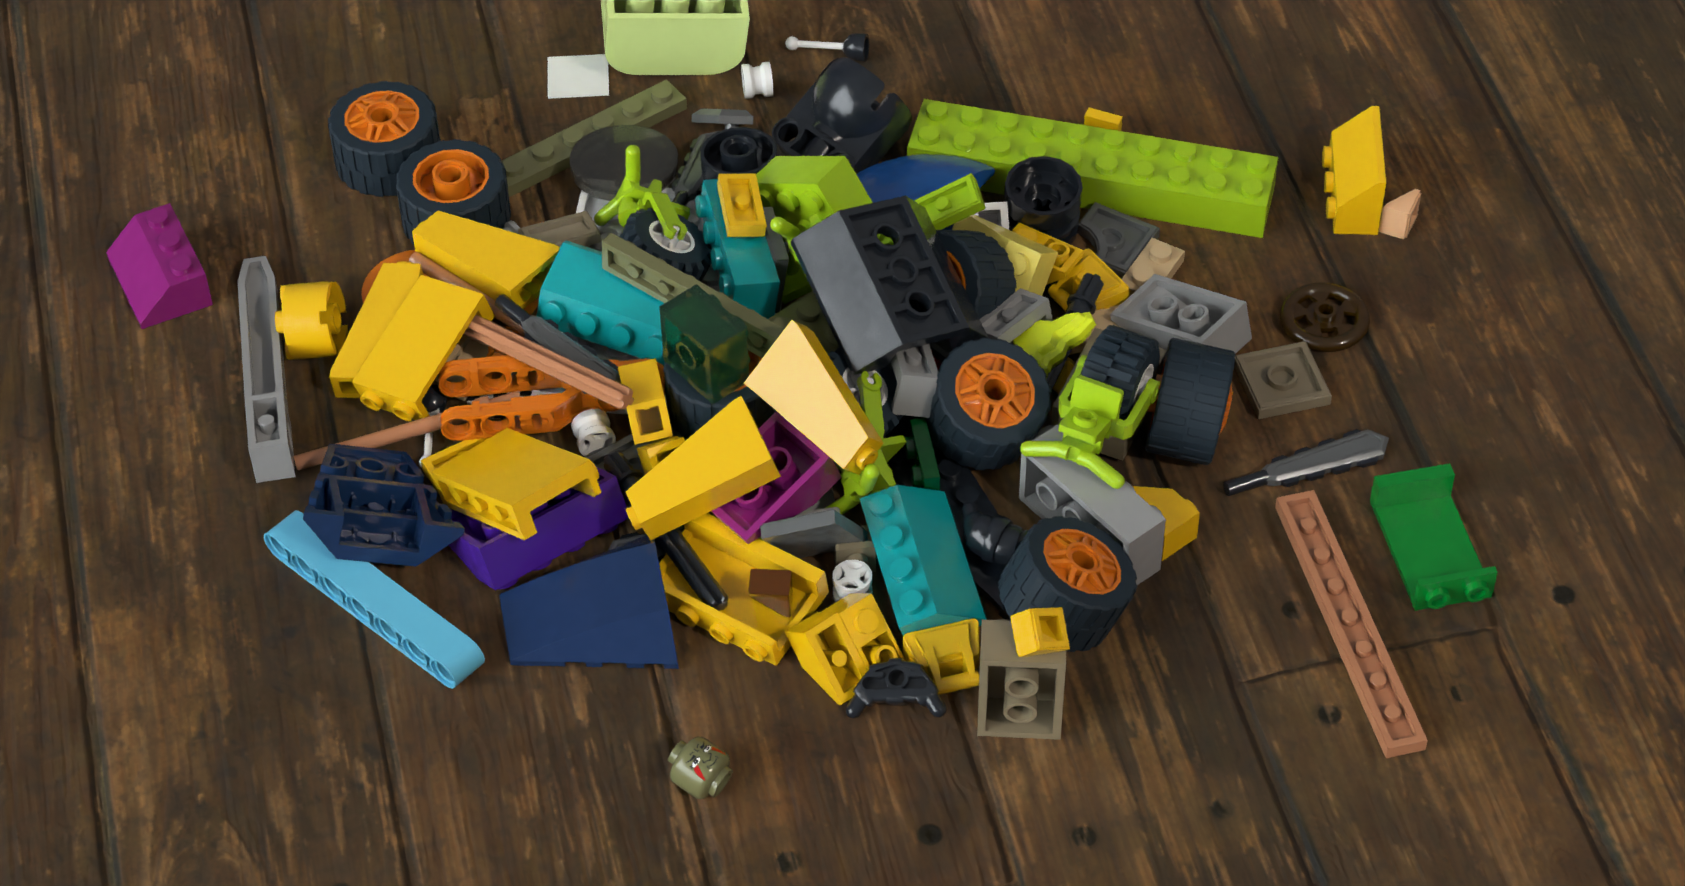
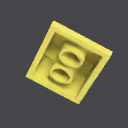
(1030, 259)

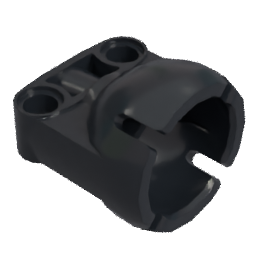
(844, 118)

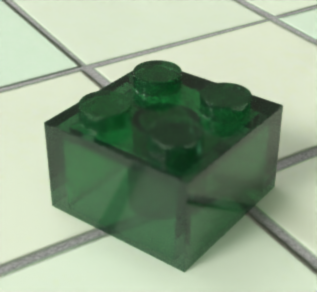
(705, 343)

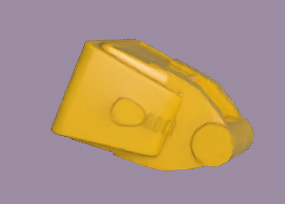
(1113, 292)
(946, 652)

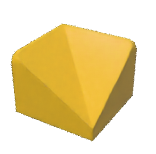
(1039, 631)

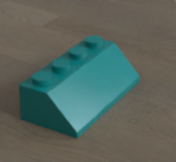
(742, 262)
(599, 304)
(921, 558)

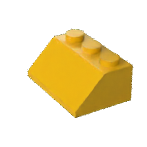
(1355, 174)

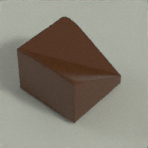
(772, 589)

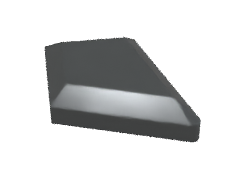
(729, 117)

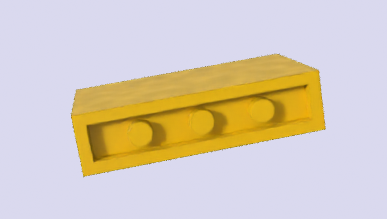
(510, 478)
(745, 620)

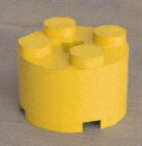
(311, 319)

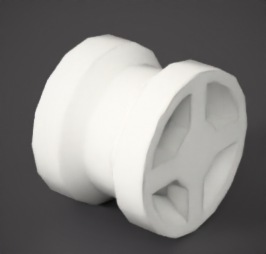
(757, 80)
(592, 431)
(851, 574)

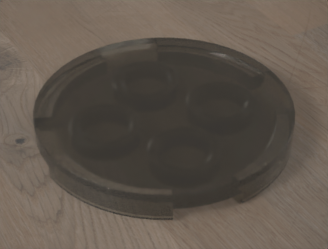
(600, 159)

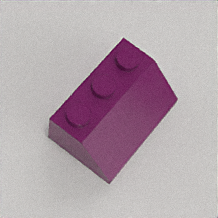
(158, 268)

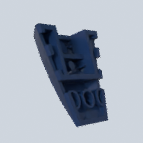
(377, 508)
(593, 613)

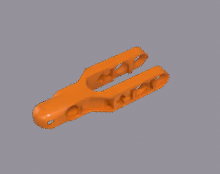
(552, 409)

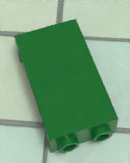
(1429, 538)

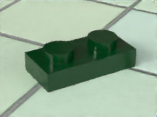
(920, 449)

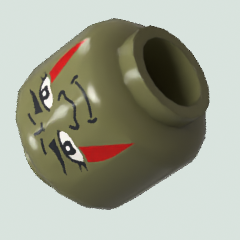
(700, 767)

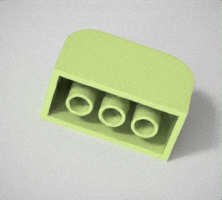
(675, 35)

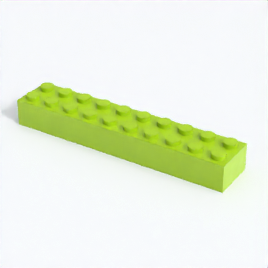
(1117, 168)

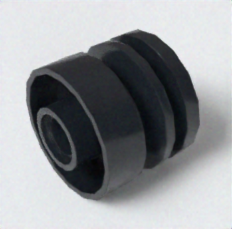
(736, 152)

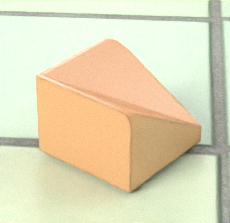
(1400, 214)

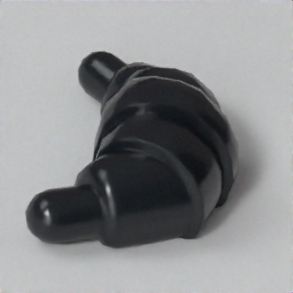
(989, 536)
(896, 684)

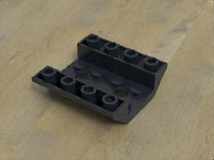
(869, 285)

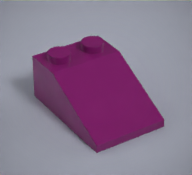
(804, 479)

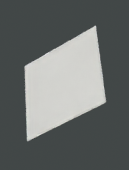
(578, 76)

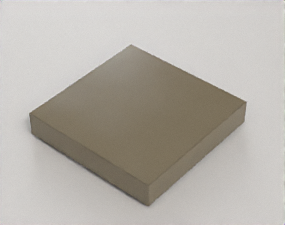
(1282, 380)

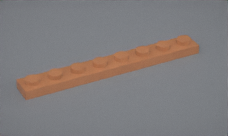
(1351, 625)

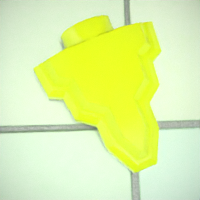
(1051, 339)

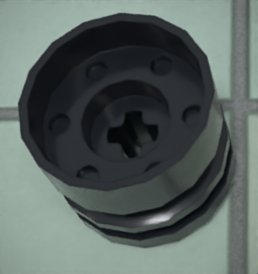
(1045, 197)

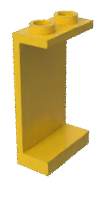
(417, 346)

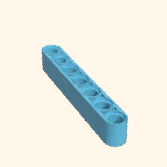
(377, 603)

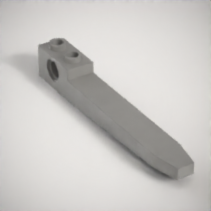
(264, 373)

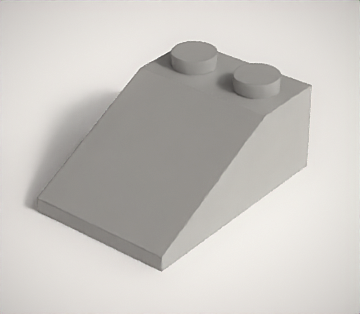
(1185, 312)

